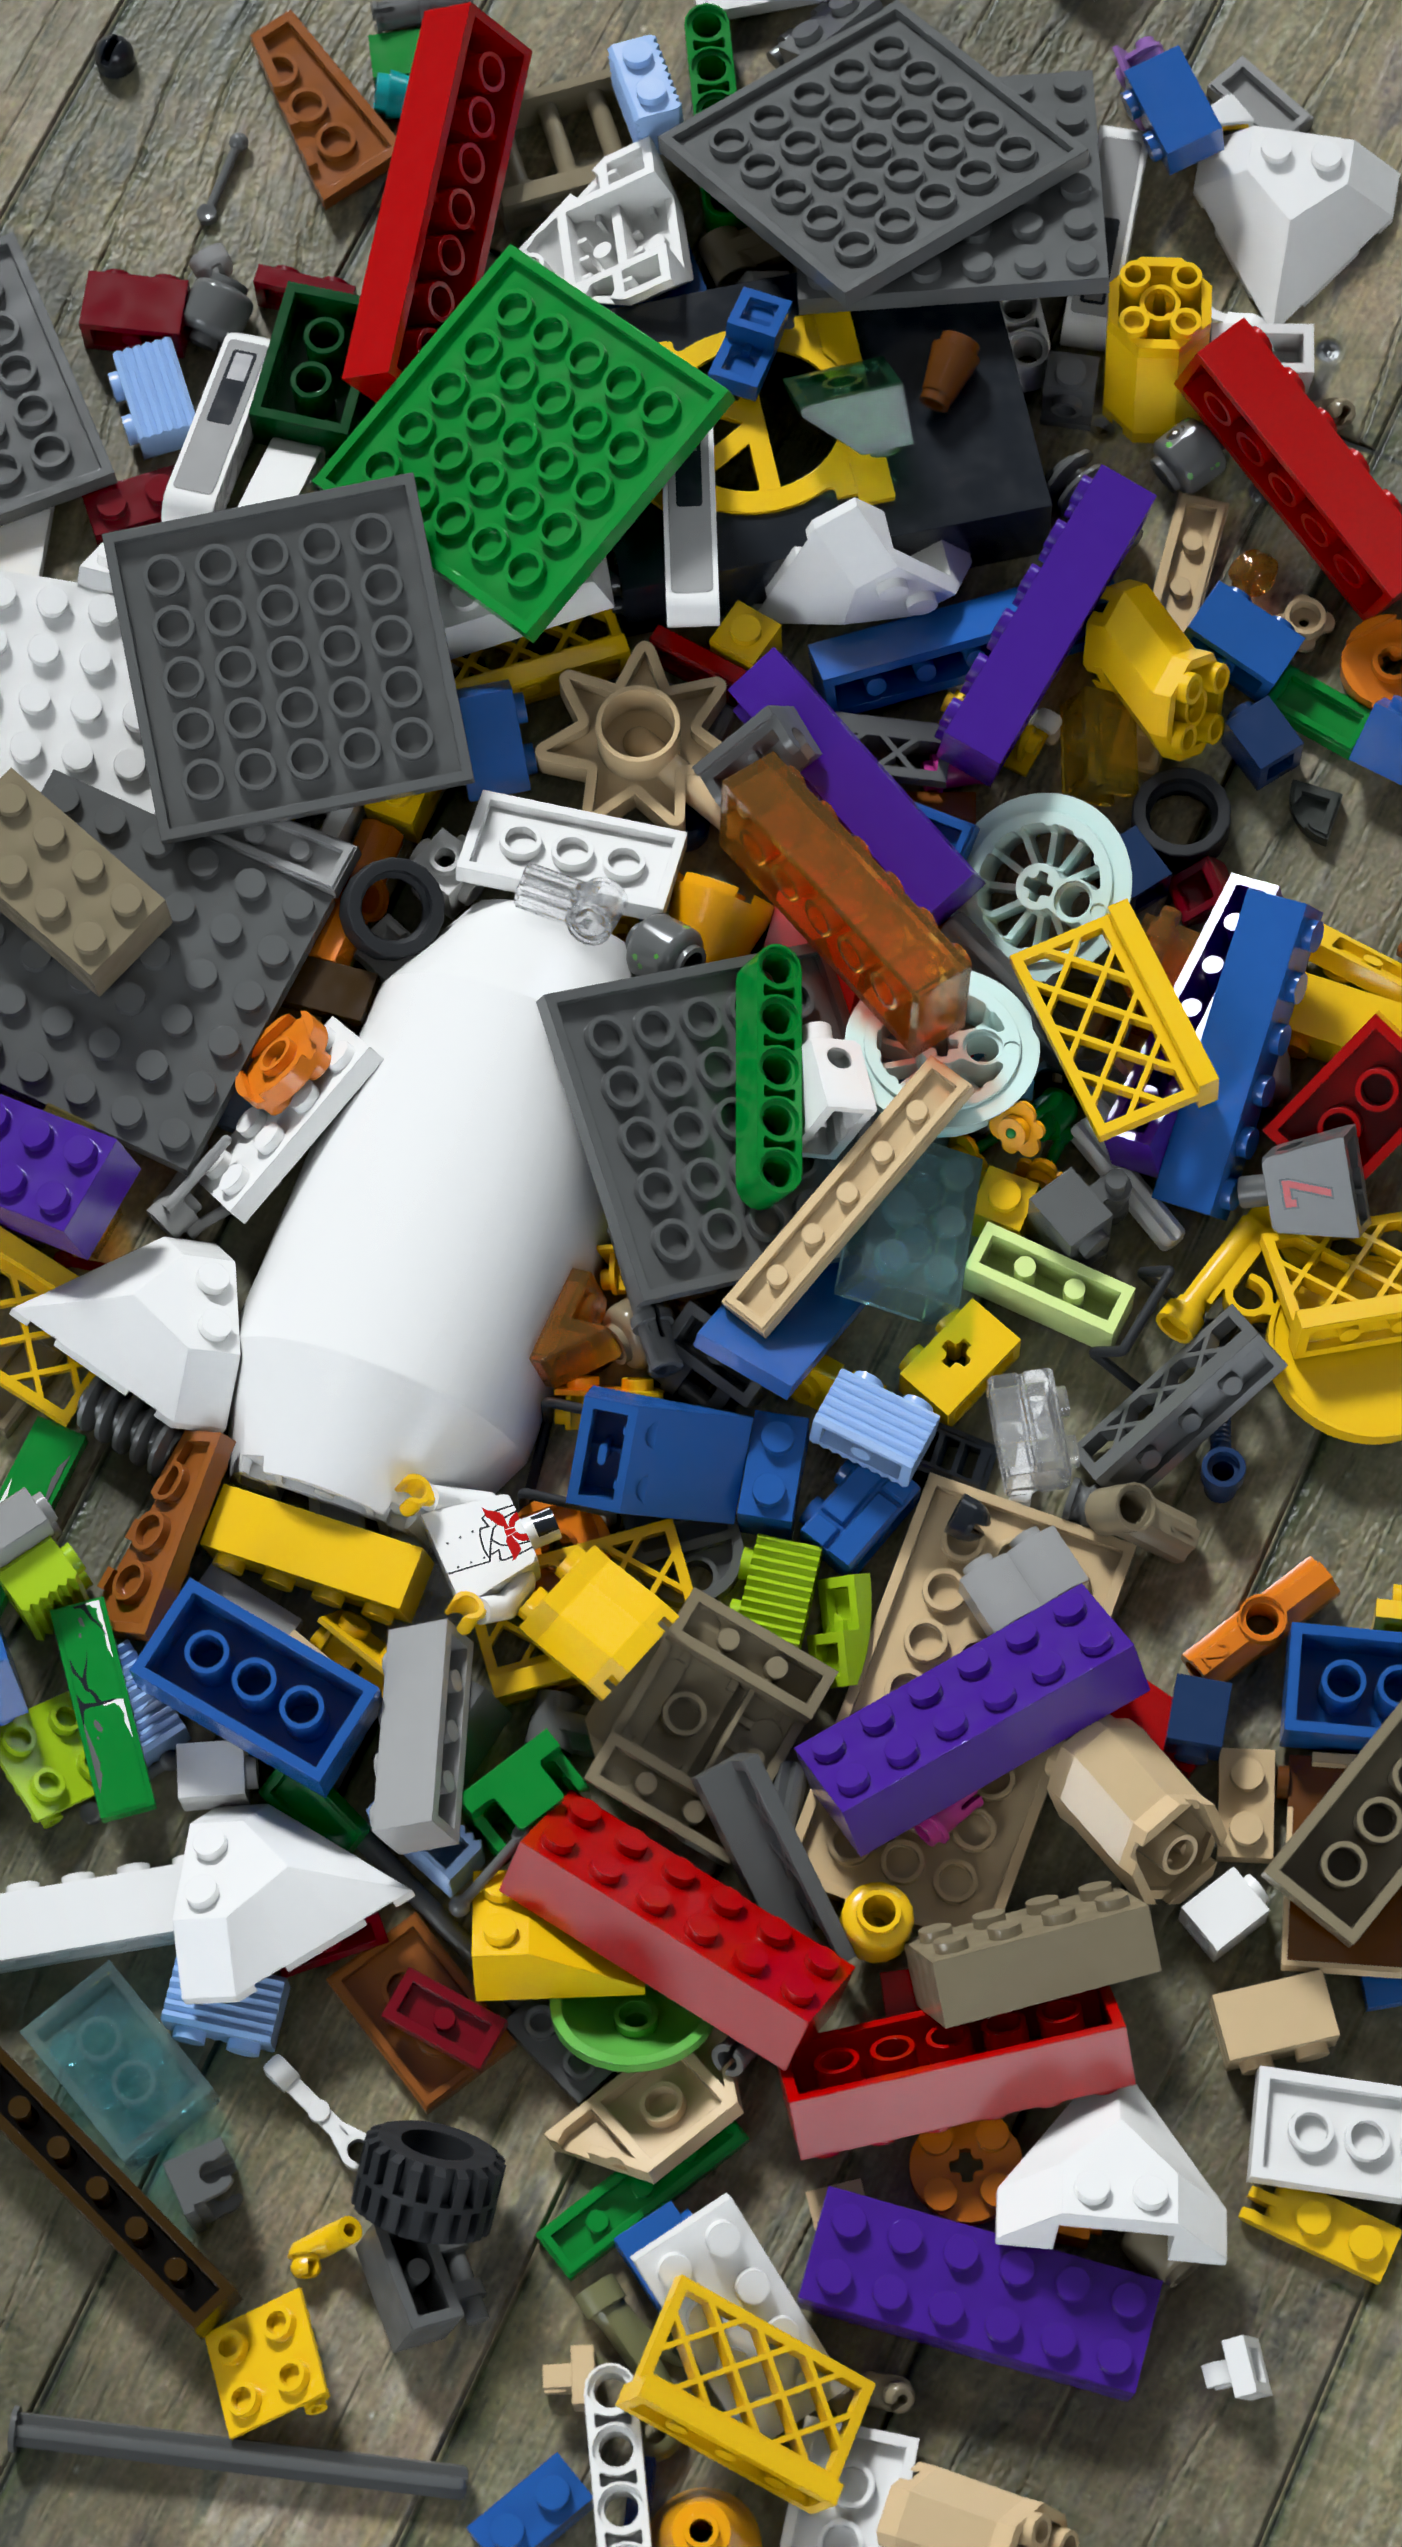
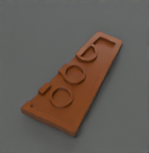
(327, 116)
(166, 1536)

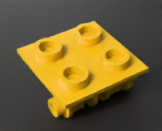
(267, 2364)

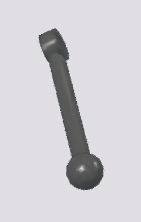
(207, 212)
(168, 1761)
(460, 1905)

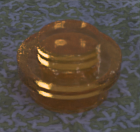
(1254, 572)

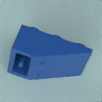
(658, 1457)

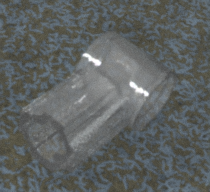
(586, 908)

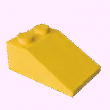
(529, 1958)

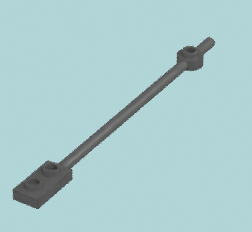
(531, 2018)

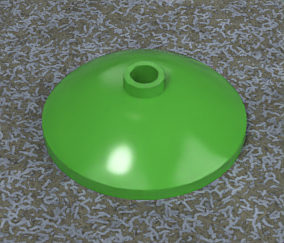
(628, 2031)

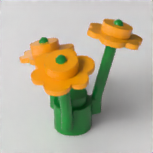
(1023, 1130)

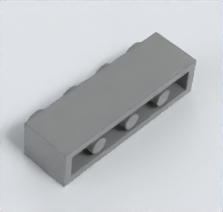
(422, 1737)

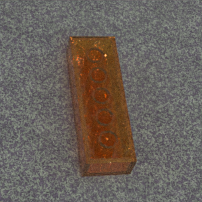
(845, 903)

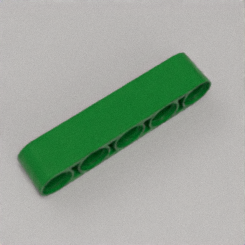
(710, 59)
(755, 1095)

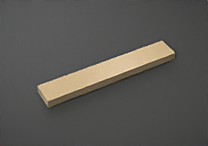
(1184, 580)
(848, 1196)

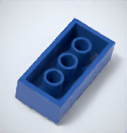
(1338, 1686)
(257, 1687)

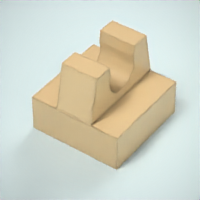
(571, 2377)

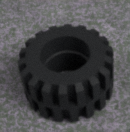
(428, 2182)

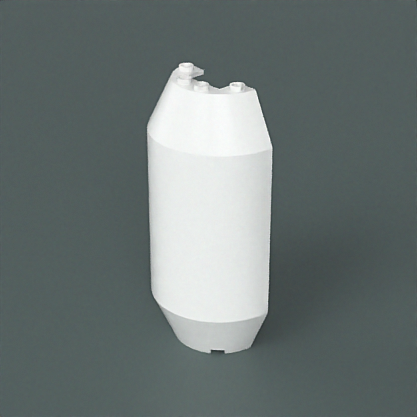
(427, 1237)

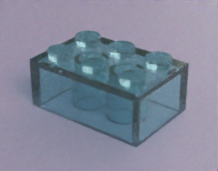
(916, 1241)
(120, 2066)

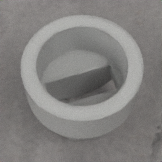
(211, 259)

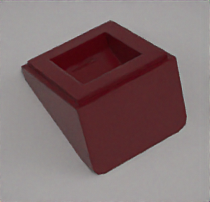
(1198, 889)

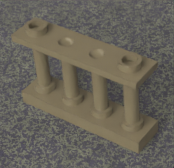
(532, 202)

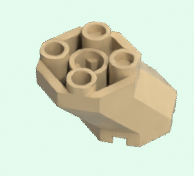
(1135, 1810)
(958, 2511)

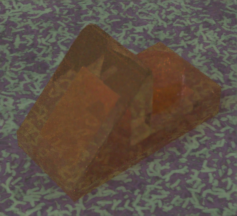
(572, 1336)

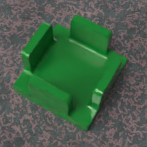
(520, 1791)

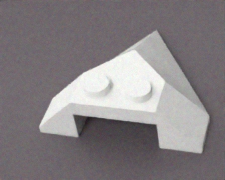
(1293, 210)
(621, 234)
(855, 574)
(154, 1327)
(265, 1898)
(1112, 2169)

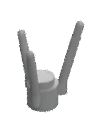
(177, 1208)

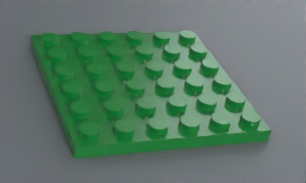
(531, 437)

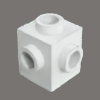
(440, 859)

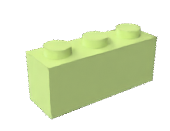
(1048, 1287)

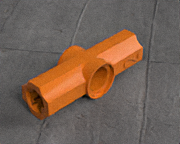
(375, 843)
(1289, 1600)

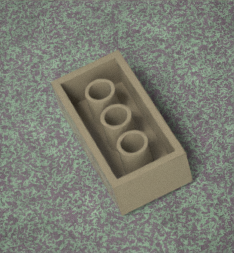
(72, 889)
(1349, 1848)
(1031, 1954)

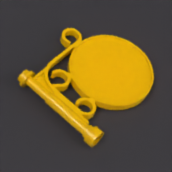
(1338, 1393)

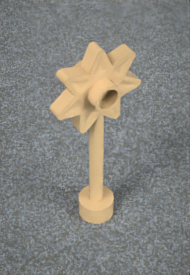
(637, 741)

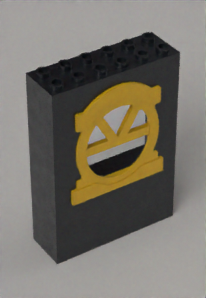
(962, 481)

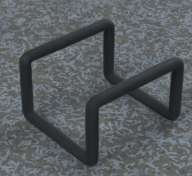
(1160, 1289)
(529, 1493)

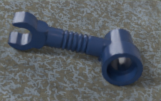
(1224, 1463)

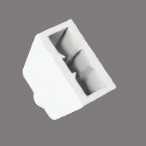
(834, 1092)

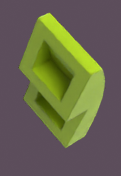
(845, 1626)

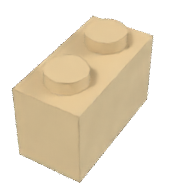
(1274, 2022)

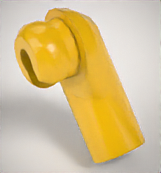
(322, 2243)

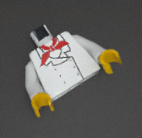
(480, 1547)

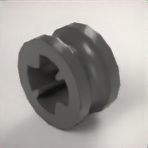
(1075, 1503)

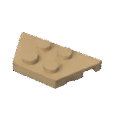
(653, 2117)

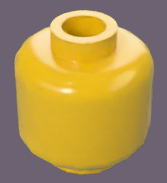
(880, 1905)

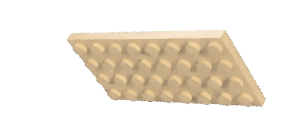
(915, 1630)

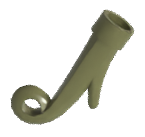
(629, 2336)

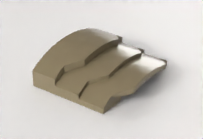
(694, 1701)

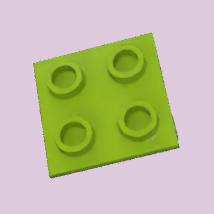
(46, 1759)

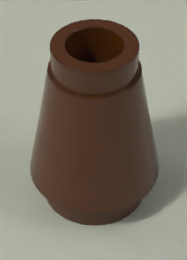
(948, 369)

